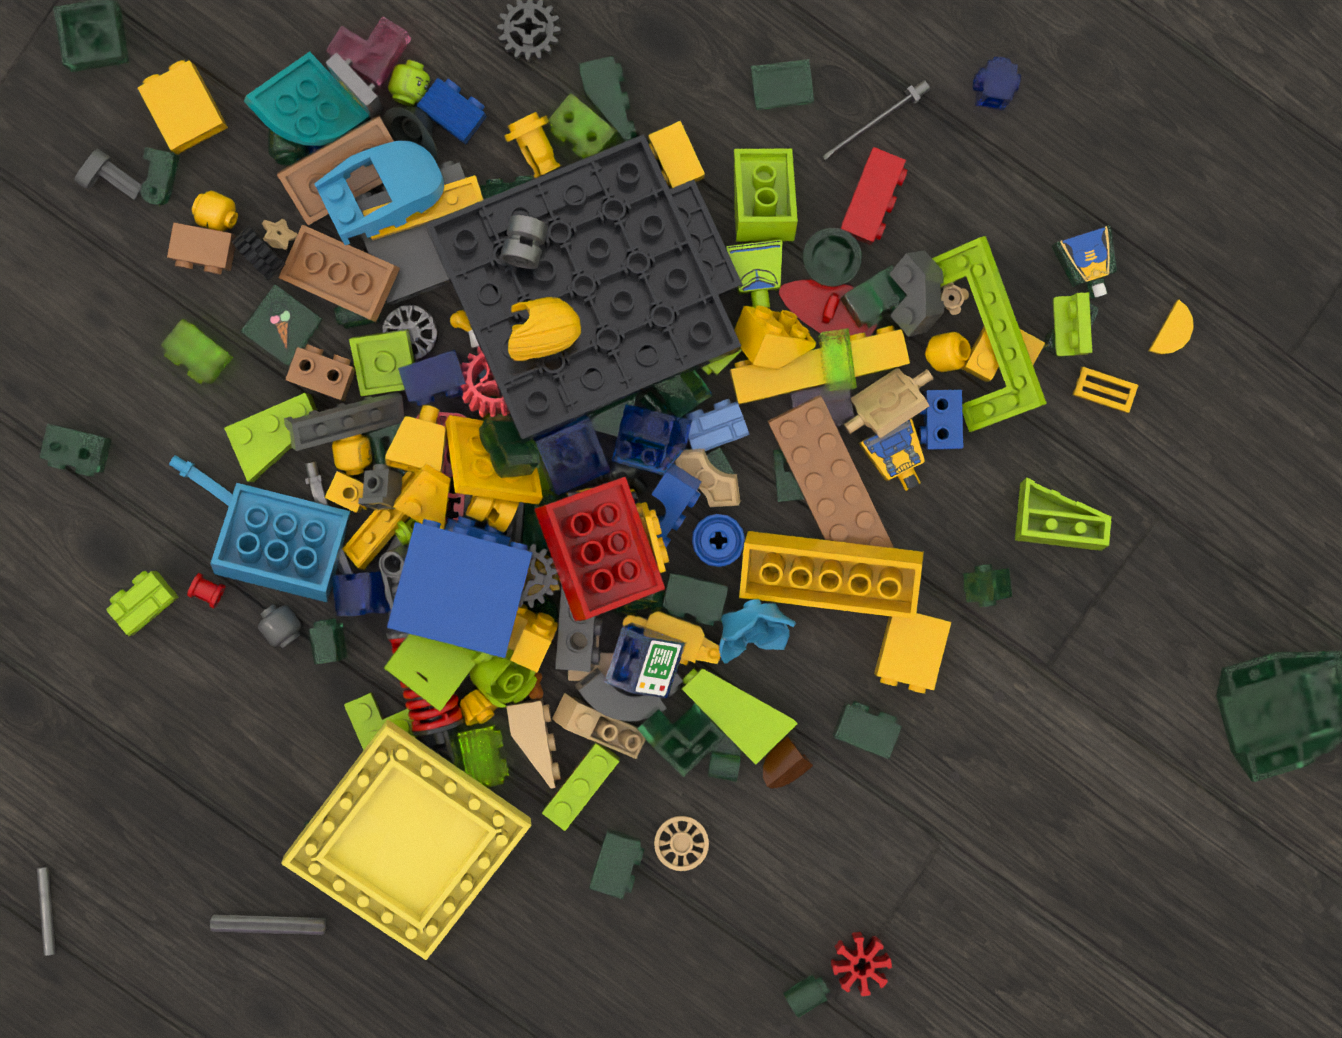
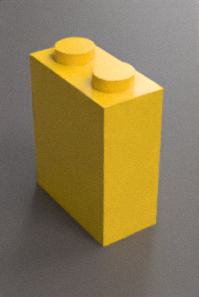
(182, 106)
(912, 651)

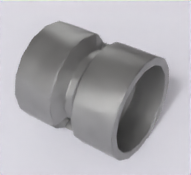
(525, 237)

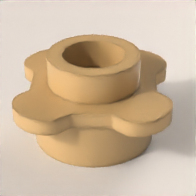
(959, 297)

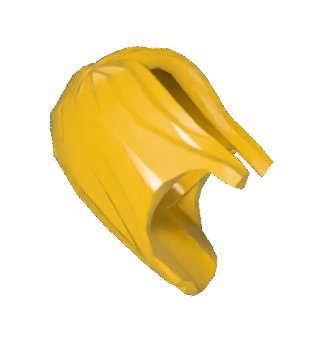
(548, 330)

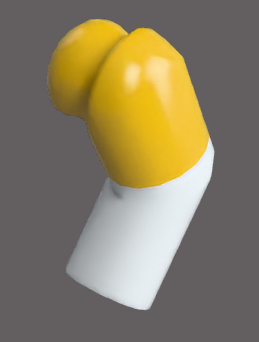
(459, 320)

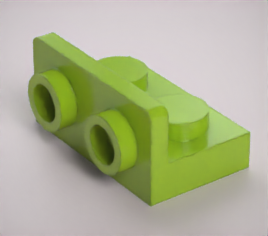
(1072, 325)

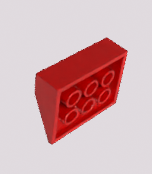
(599, 549)

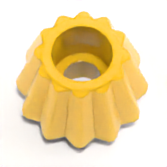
(477, 708)

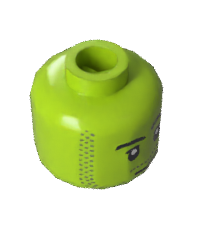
(408, 83)

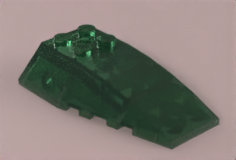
(1282, 710)

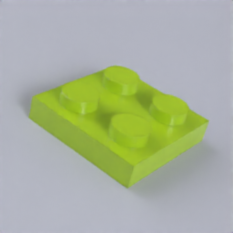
(378, 360)

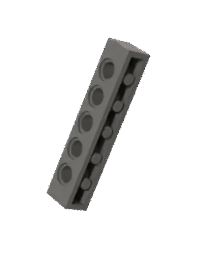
(569, 655)

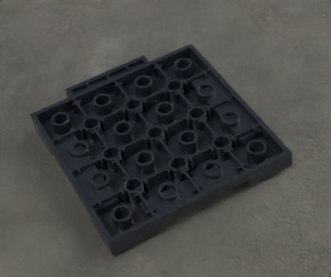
(626, 258)

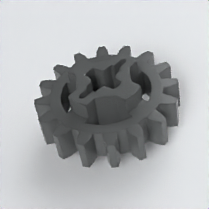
(541, 29)
(540, 578)

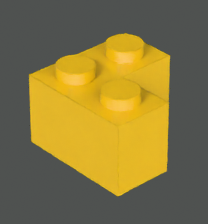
(983, 360)
(531, 637)

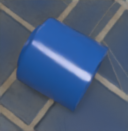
(706, 529)

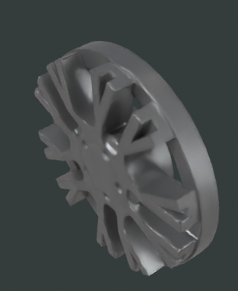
(414, 328)

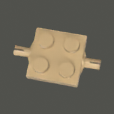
(889, 402)

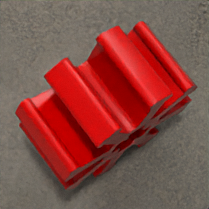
(853, 959)

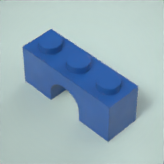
(676, 492)

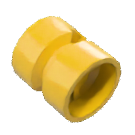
(496, 511)

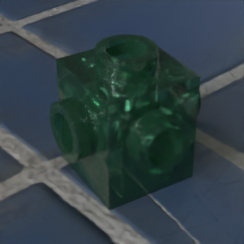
(987, 585)

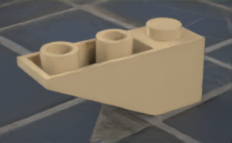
(587, 722)
(530, 731)

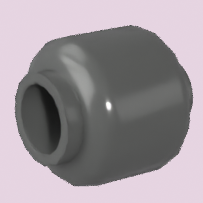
(279, 625)

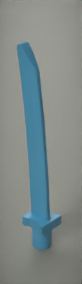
(188, 470)

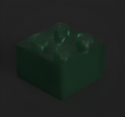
(91, 35)

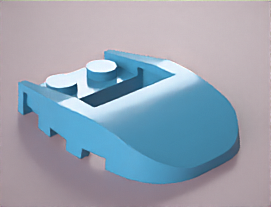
(408, 176)

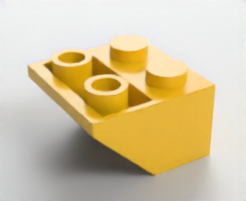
(772, 337)

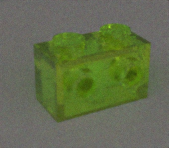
(585, 125)

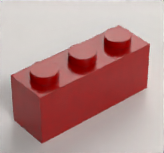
(874, 196)

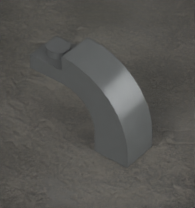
(619, 703)

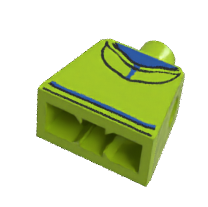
(758, 269)

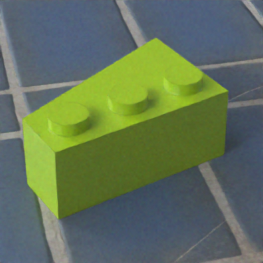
(263, 437)
(1059, 521)

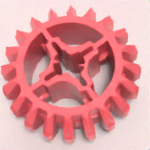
(479, 394)

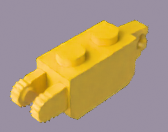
(696, 646)

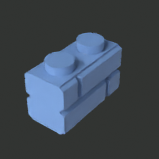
(717, 426)

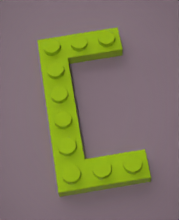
(1022, 385)

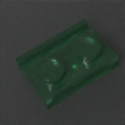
(782, 84)

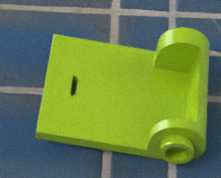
(438, 662)

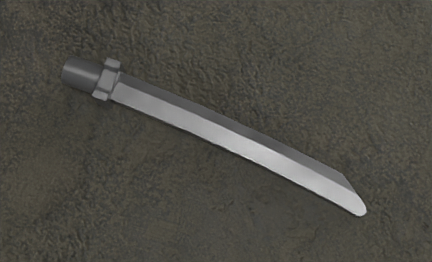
(912, 93)
(317, 489)

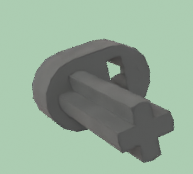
(99, 165)

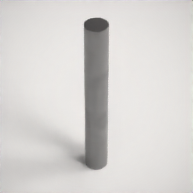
(46, 910)

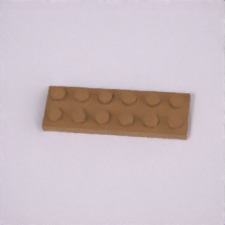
(827, 475)

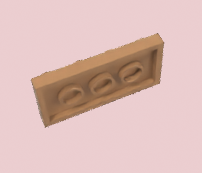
(302, 175)
(339, 273)

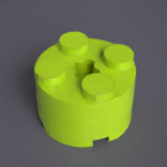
(503, 680)

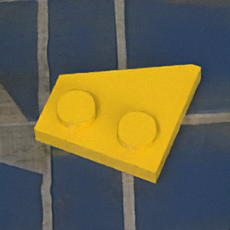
(425, 496)

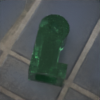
(161, 176)

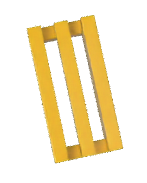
(1110, 379)

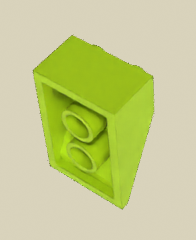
(764, 195)

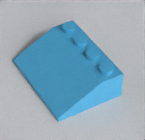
(280, 542)

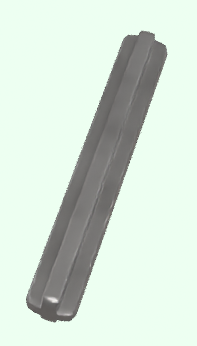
(268, 924)

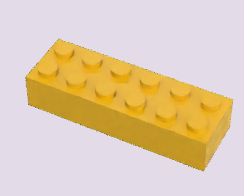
(831, 574)

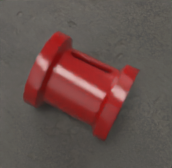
(206, 590)

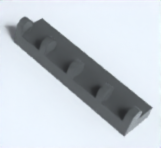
(345, 420)

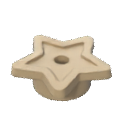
(276, 240)

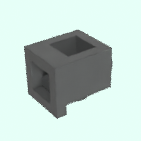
(381, 487)

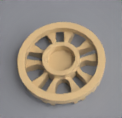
(681, 843)

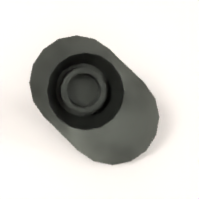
(411, 125)

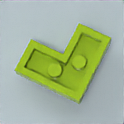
(368, 719)

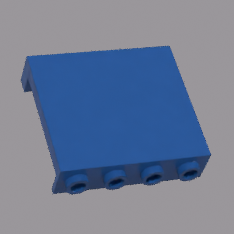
(460, 588)

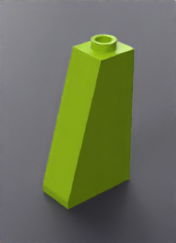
(740, 716)

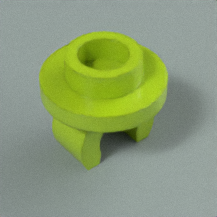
(405, 531)

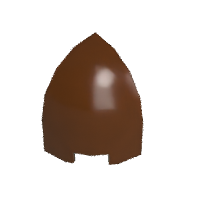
(784, 764)

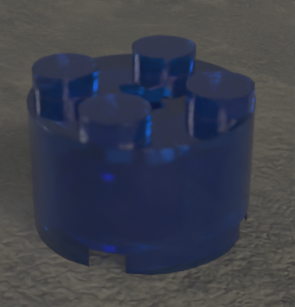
(359, 594)

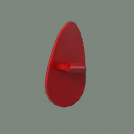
(820, 306)

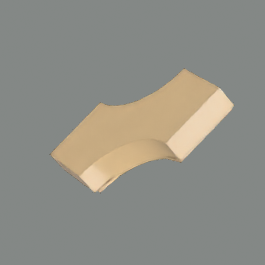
(718, 487)

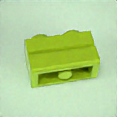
(141, 602)

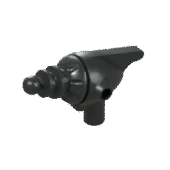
(620, 470)

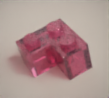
(377, 55)

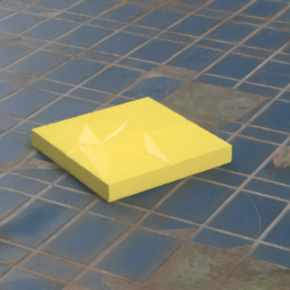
(406, 840)

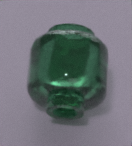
(283, 150)

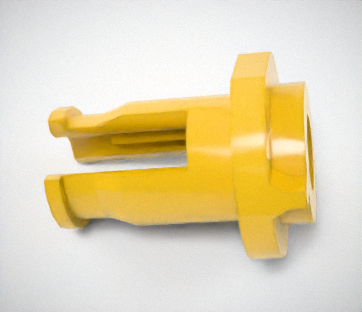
(533, 143)

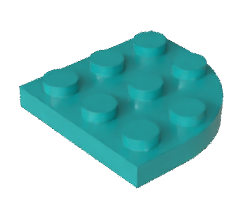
(306, 104)

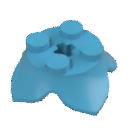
(754, 624)

